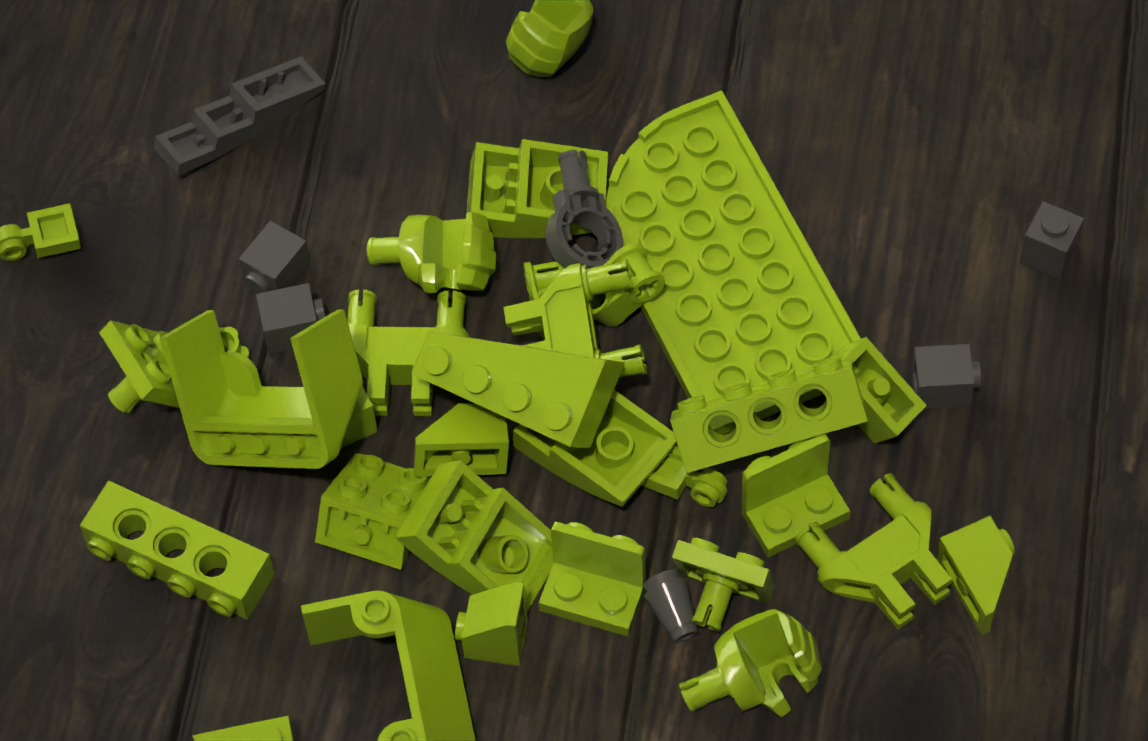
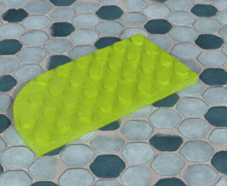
(735, 266)

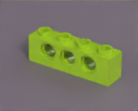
(703, 447)
(122, 512)

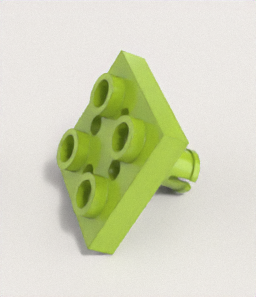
(143, 363)
(721, 578)

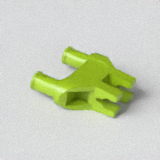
(567, 314)
(390, 353)
(883, 560)

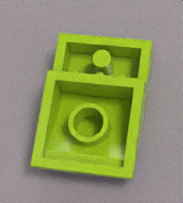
(519, 185)
(619, 459)
(477, 534)

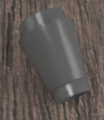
(672, 604)

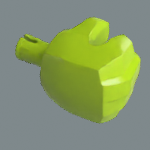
(548, 35)
(440, 252)
(753, 661)

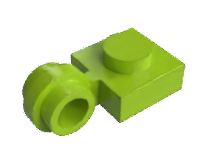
(50, 231)
(671, 479)

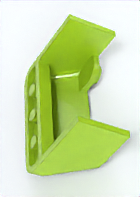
(254, 425)
(425, 653)

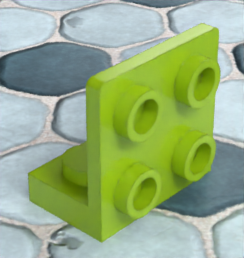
(790, 493)
(368, 508)
(594, 578)

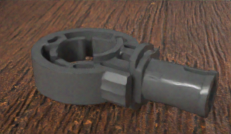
(582, 206)

